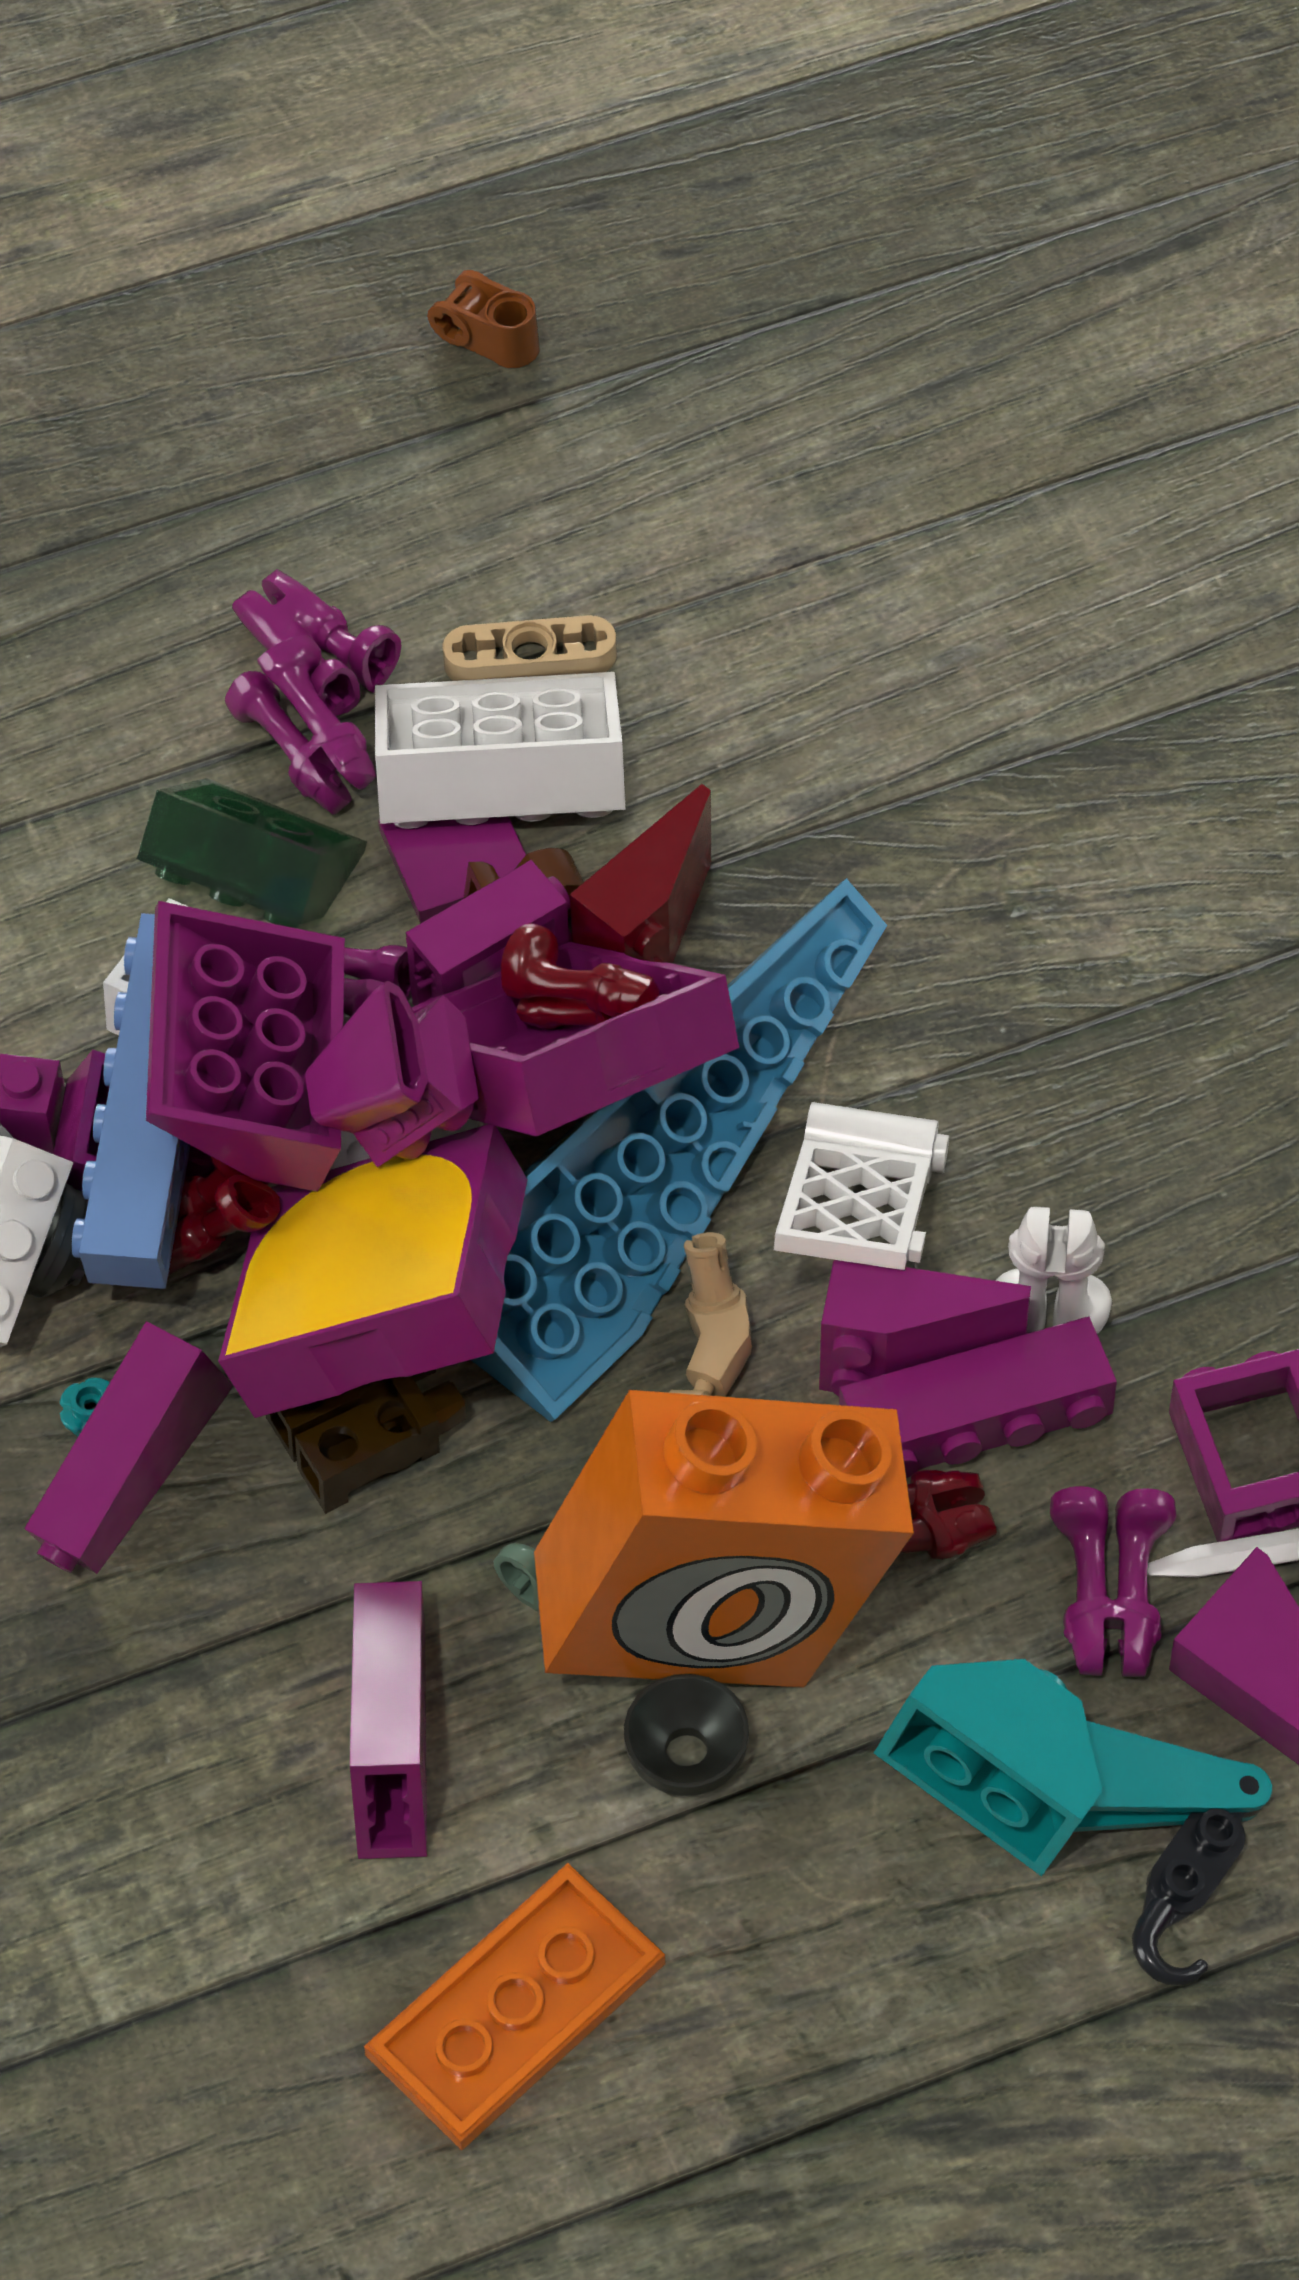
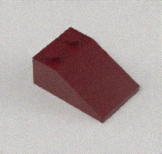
(649, 888)

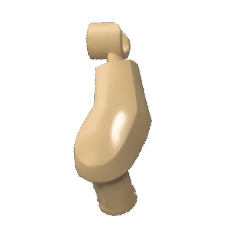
(717, 1316)

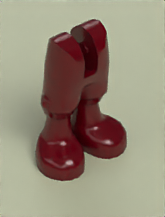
(218, 1207)

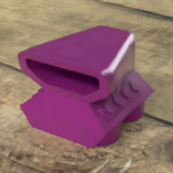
(395, 1075)

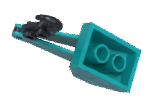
(1029, 1771)

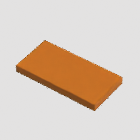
(514, 2006)

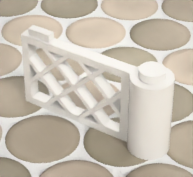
(862, 1151)

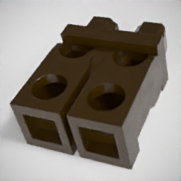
(366, 1433)

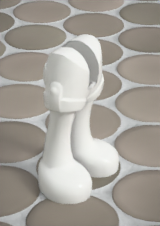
(1063, 1252)

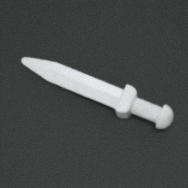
(1226, 1555)

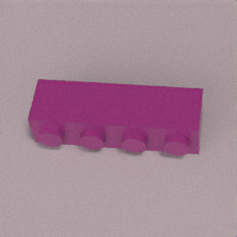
(994, 1394)

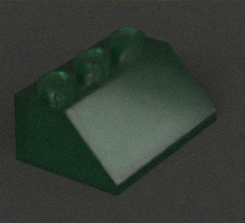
(248, 851)

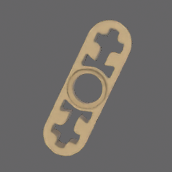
(547, 632)

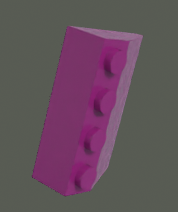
(232, 1034)

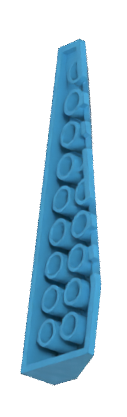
(645, 1173)

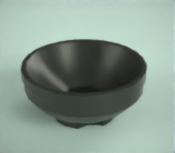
(56, 1264)
(679, 1708)

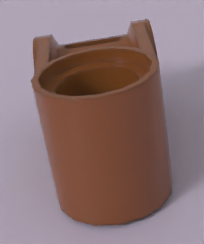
(490, 320)

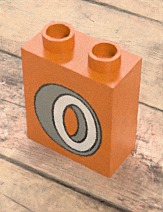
(721, 1538)

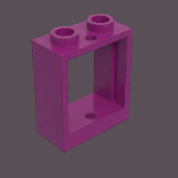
(471, 935)
(1251, 1508)

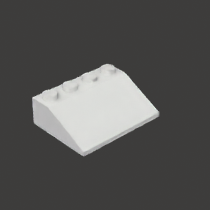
(498, 749)

